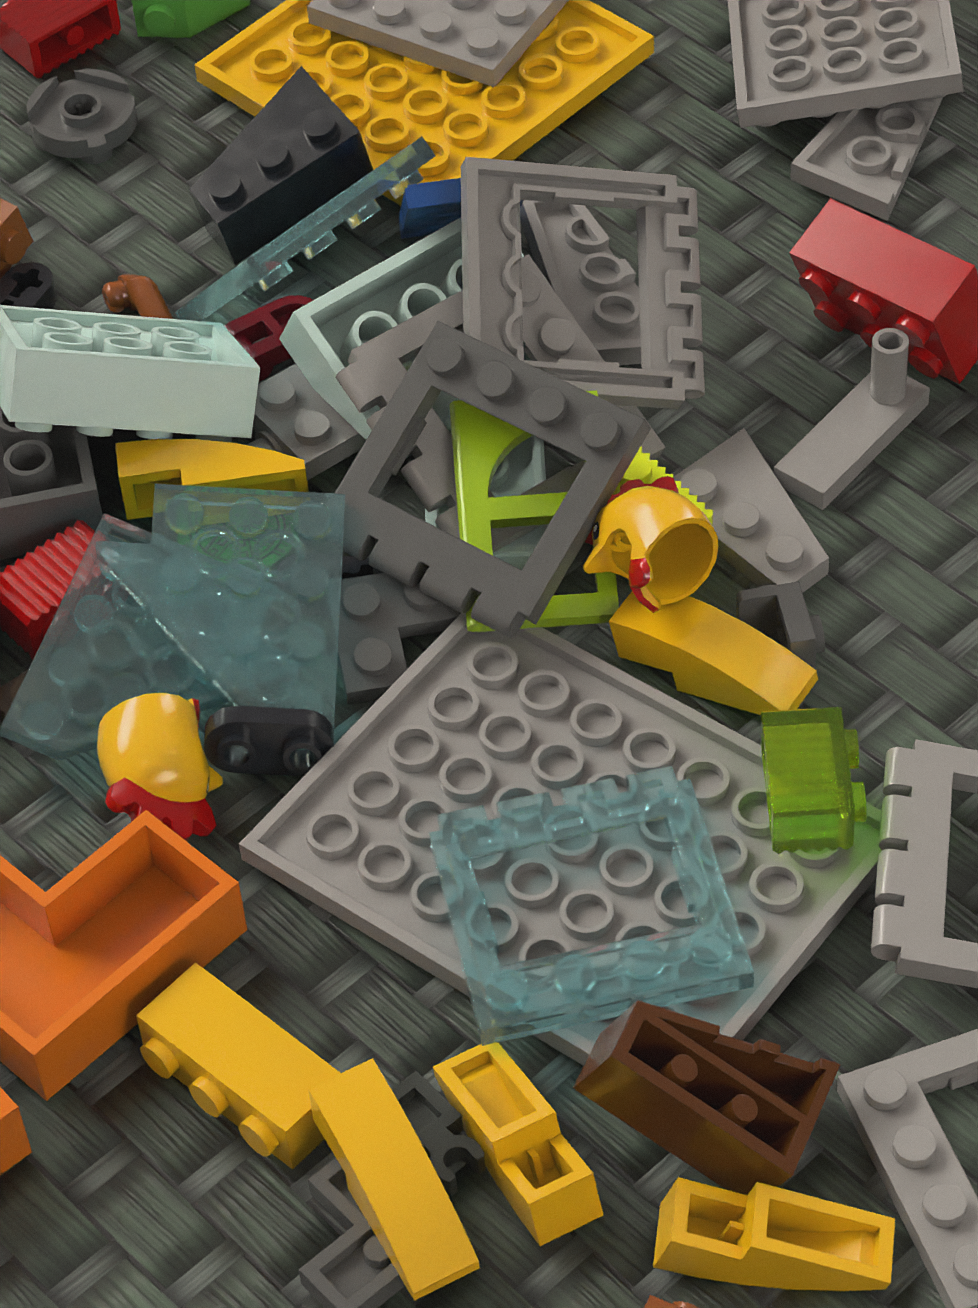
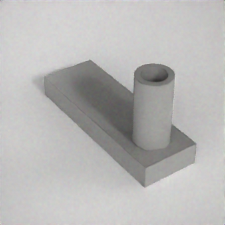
(856, 426)

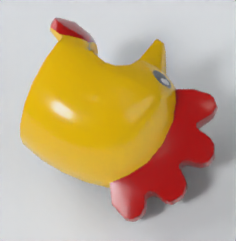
(653, 541)
(157, 762)

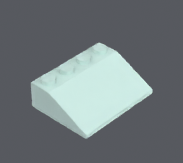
(368, 305)
(124, 375)

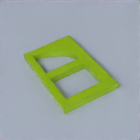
(478, 449)

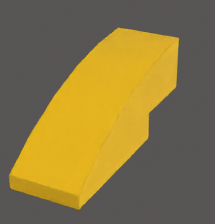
(200, 464)
(712, 655)
(520, 1142)
(392, 1179)
(772, 1239)

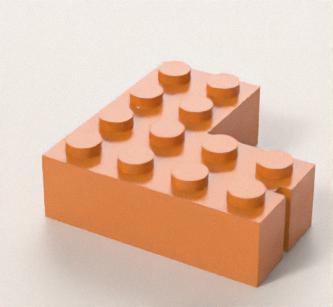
(104, 946)

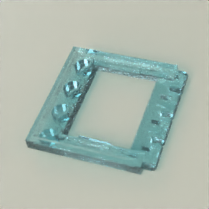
(313, 232)
(607, 977)

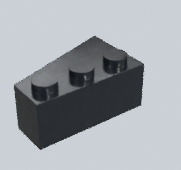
(280, 168)

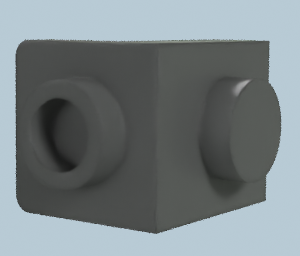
(784, 614)

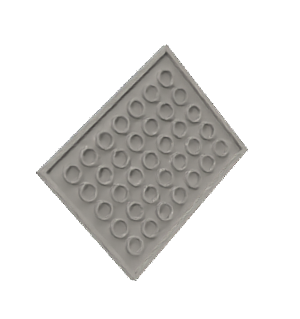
(528, 717)

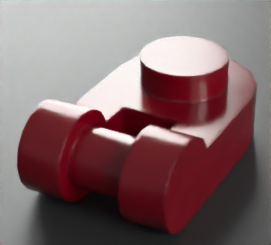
(270, 323)

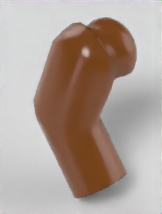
(138, 294)

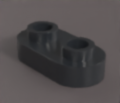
(268, 740)

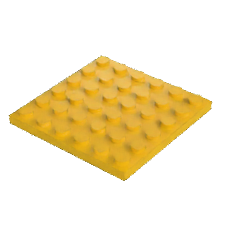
(403, 99)

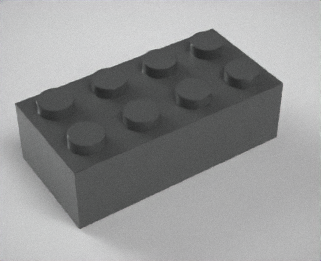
(43, 486)

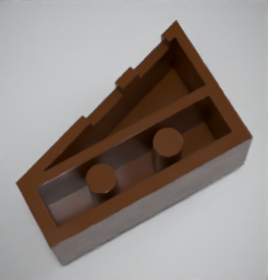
(707, 1097)

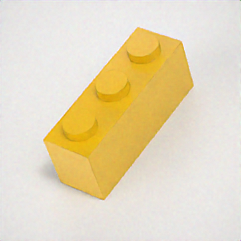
(235, 1063)

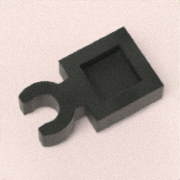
(438, 1129)

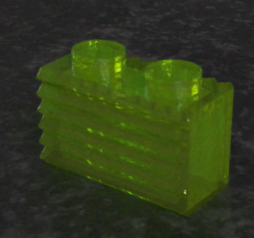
(810, 779)

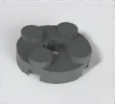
(57, 121)

